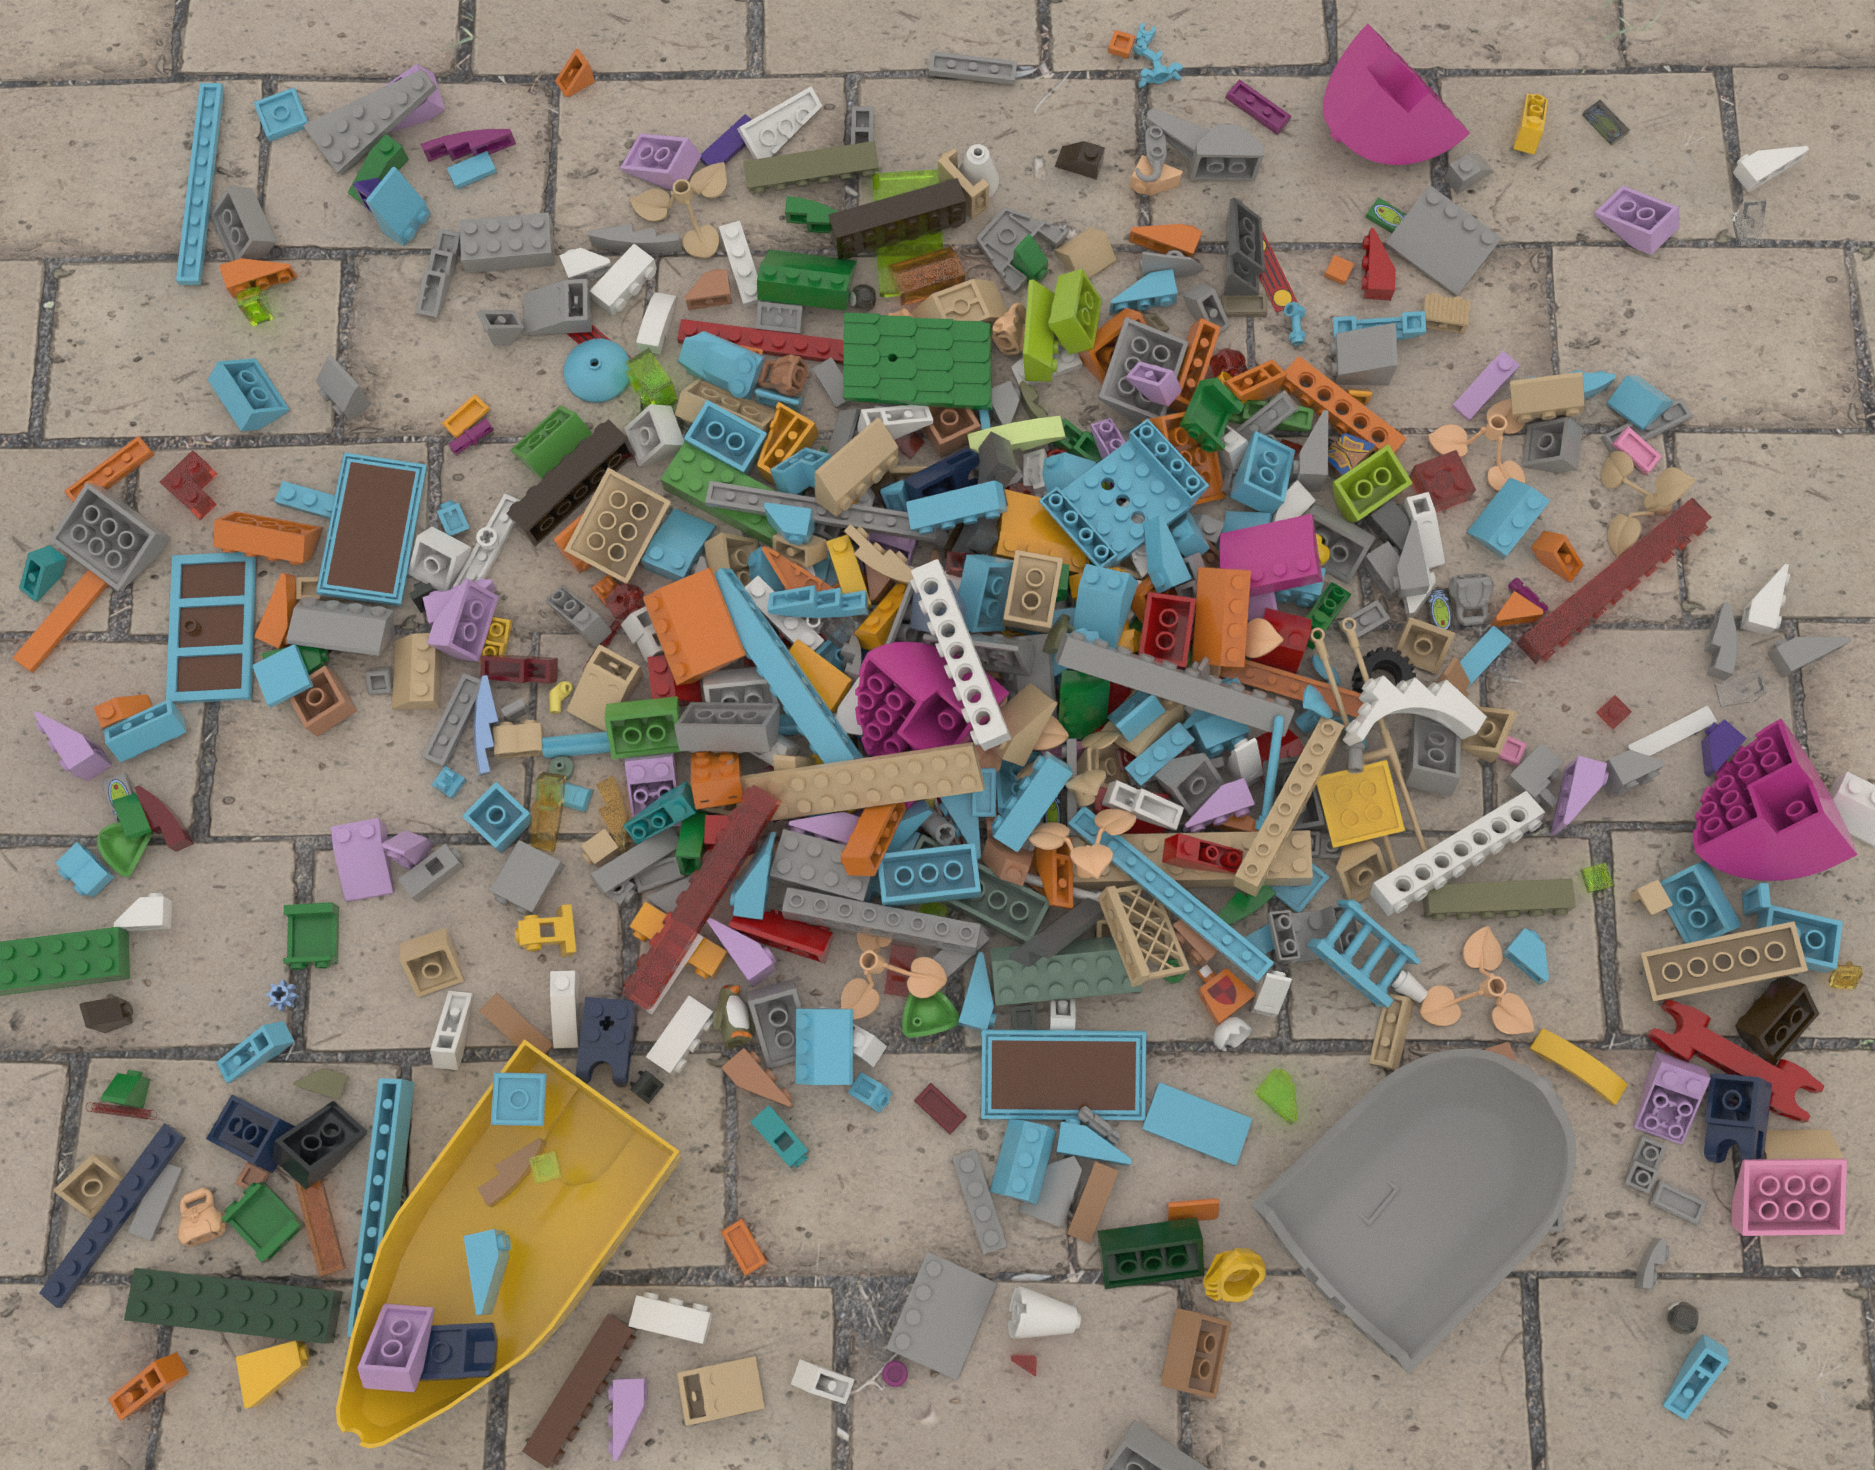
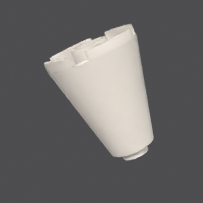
(978, 166)
(1040, 1315)

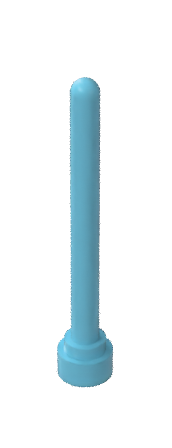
(1272, 771)

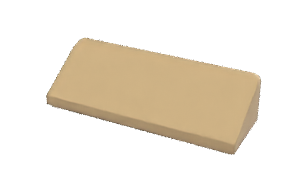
(1391, 1033)

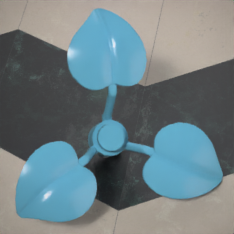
(1315, 703)

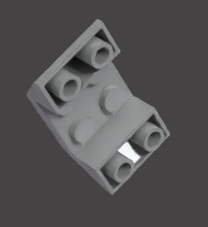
(1294, 931)

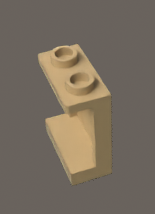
(976, 196)

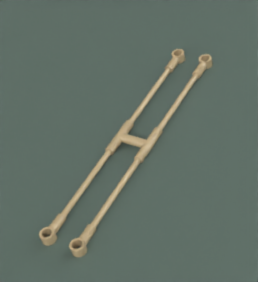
(1388, 749)

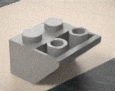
(1630, 770)

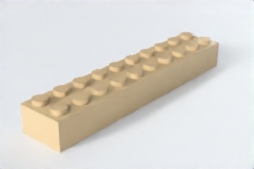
(1291, 867)

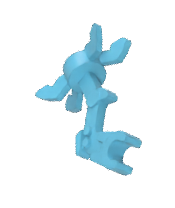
(1160, 72)

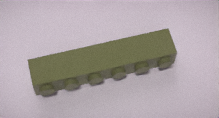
(811, 166)
(1500, 898)

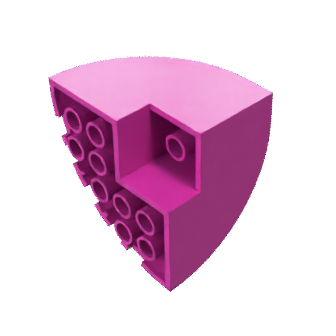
(1386, 107)
(911, 701)
(1770, 813)

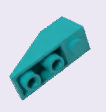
(663, 813)

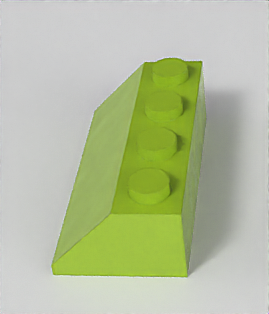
(1038, 338)

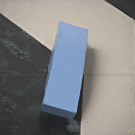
(483, 717)

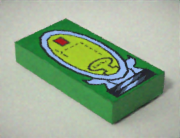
(1385, 215)

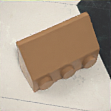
(1195, 1353)

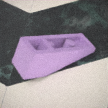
(1486, 385)

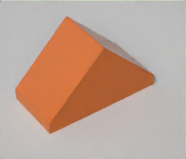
(575, 74)
(1517, 611)

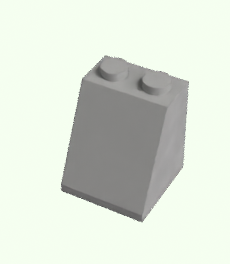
(1365, 356)

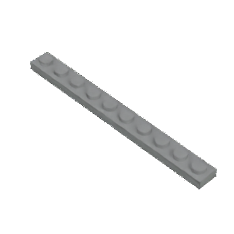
(869, 518)

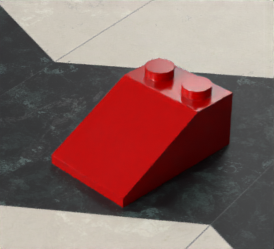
(1295, 632)

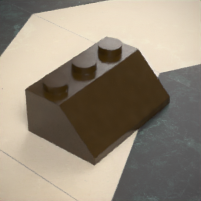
(1777, 1018)

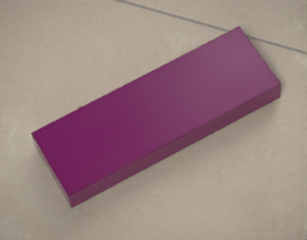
(1258, 107)

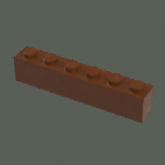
(579, 1391)

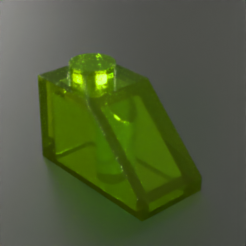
(254, 306)
(1279, 1094)

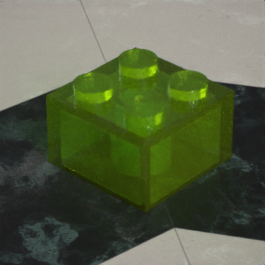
(650, 380)

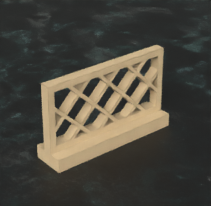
(1126, 935)

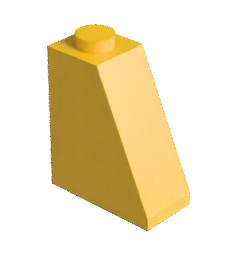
(270, 1369)

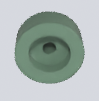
(562, 765)

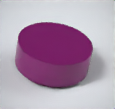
(895, 1373)

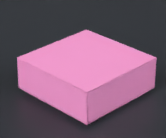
(1512, 751)

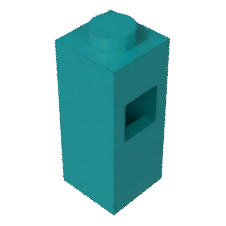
(780, 1137)

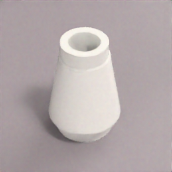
(1408, 986)

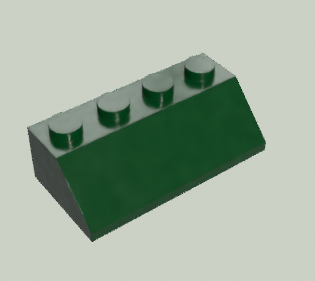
(1151, 1253)

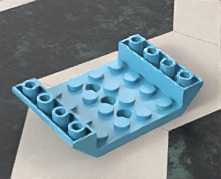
(1145, 473)

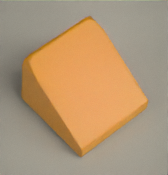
(1360, 394)

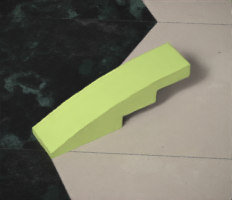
(1023, 434)

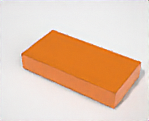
(743, 1247)

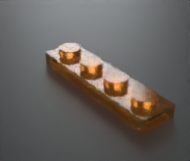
(320, 1228)

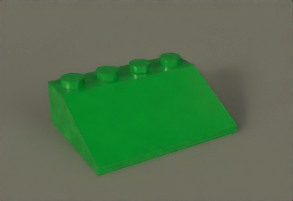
(806, 279)

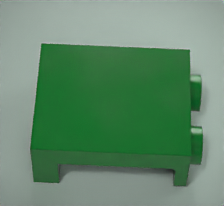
(1210, 413)
(312, 935)
(263, 1220)

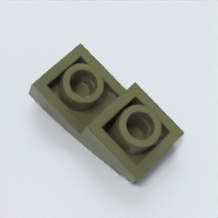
(1030, 401)

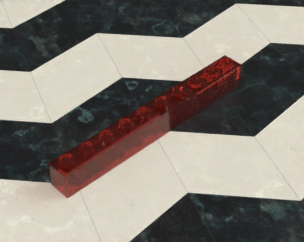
(1613, 581)
(701, 897)

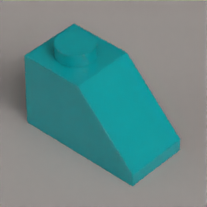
(41, 571)

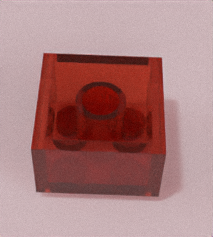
(1444, 480)

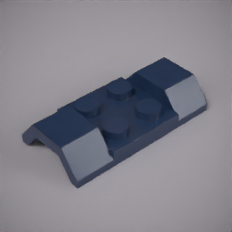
(460, 1352)

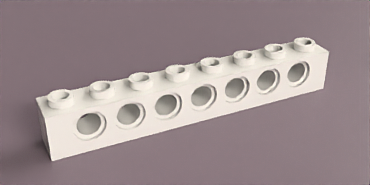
(995, 731)
(1522, 808)

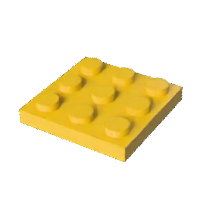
(1360, 804)

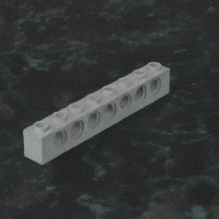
(881, 921)

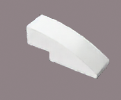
(656, 322)
(1143, 804)

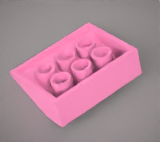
(1790, 1197)

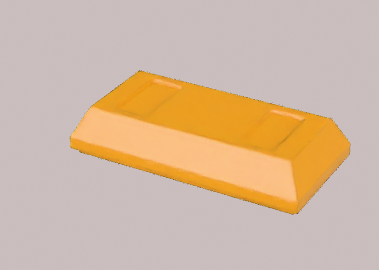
(465, 416)

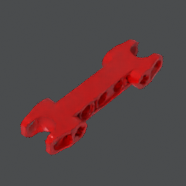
(1694, 1038)

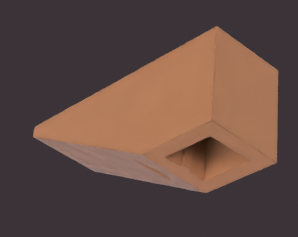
(750, 1077)

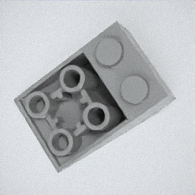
(558, 308)

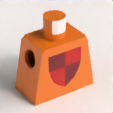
(1222, 993)

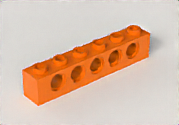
(1338, 399)

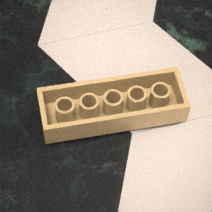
(1724, 962)

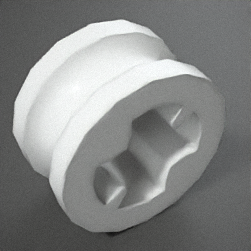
(494, 541)

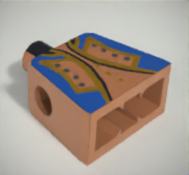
(1348, 453)

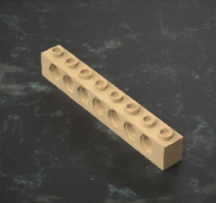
(1288, 806)

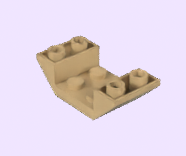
(964, 302)

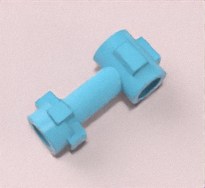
(1296, 313)

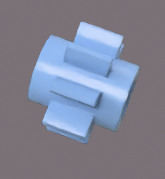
(285, 1000)

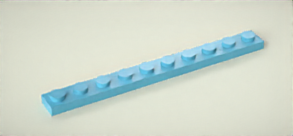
(200, 184)
(1175, 898)

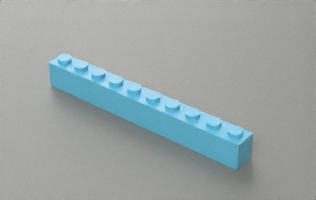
(784, 674)
(383, 1178)

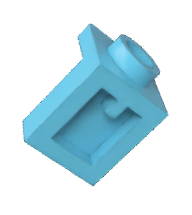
(452, 518)
(870, 1092)

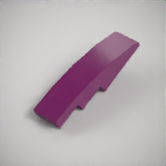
(468, 142)

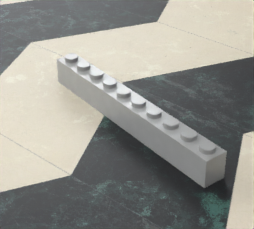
(1171, 682)

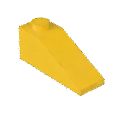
(846, 565)

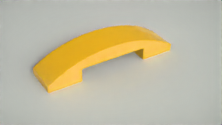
(1579, 1064)

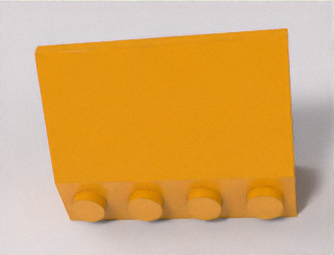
(1033, 530)

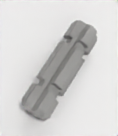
(1099, 1125)

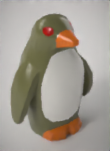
(733, 1018)

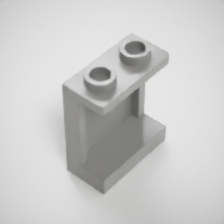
(525, 878)

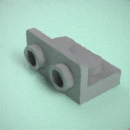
(779, 316)

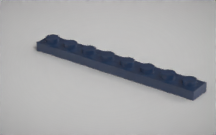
(112, 1215)

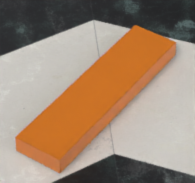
(114, 467)

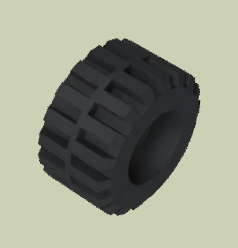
(1387, 661)

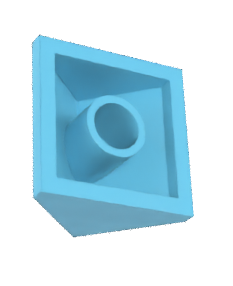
(1639, 401)
(1136, 714)

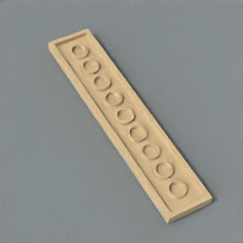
(872, 781)

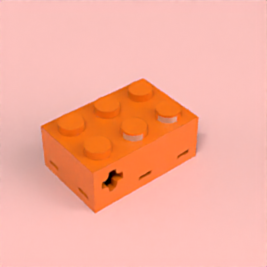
(716, 778)

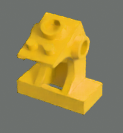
(529, 932)

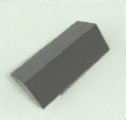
(1243, 251)

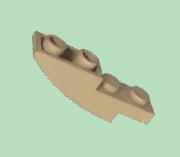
(889, 565)

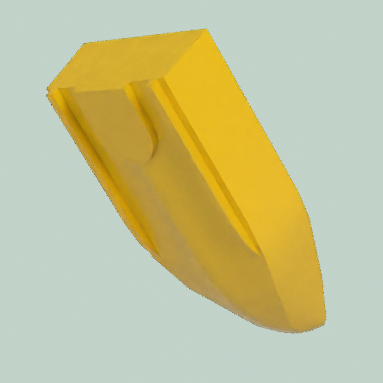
(557, 1234)

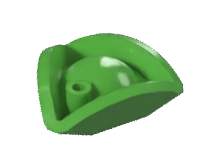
(118, 851)
(928, 1015)

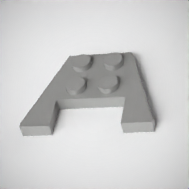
(1004, 235)

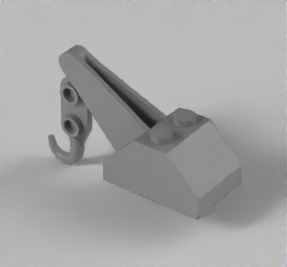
(1215, 154)

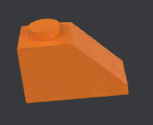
(1557, 554)
(121, 709)

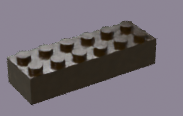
(898, 218)
(570, 482)

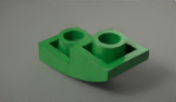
(131, 816)

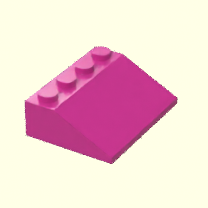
(1277, 553)

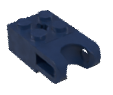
(944, 475)
(609, 1046)
(1736, 1115)

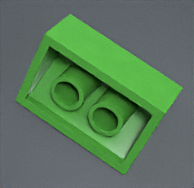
(551, 441)
(642, 727)

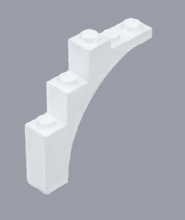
(1438, 702)

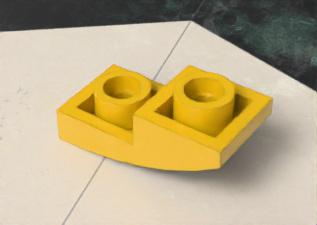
(497, 637)

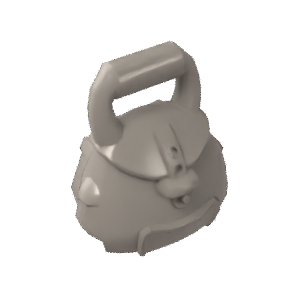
(1471, 593)

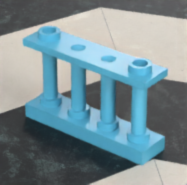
(1343, 964)

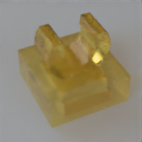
(1846, 976)

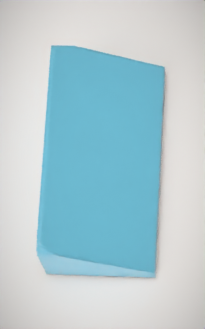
(772, 397)
(895, 496)

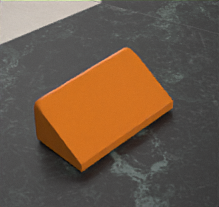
(1202, 1209)

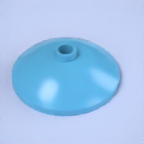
(599, 382)

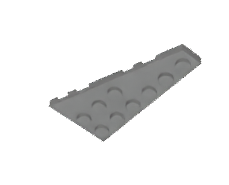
(360, 125)

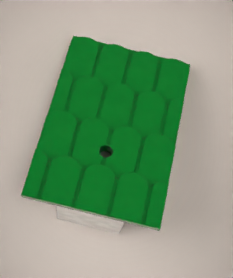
(917, 361)

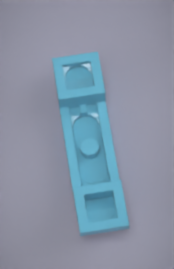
(1408, 326)

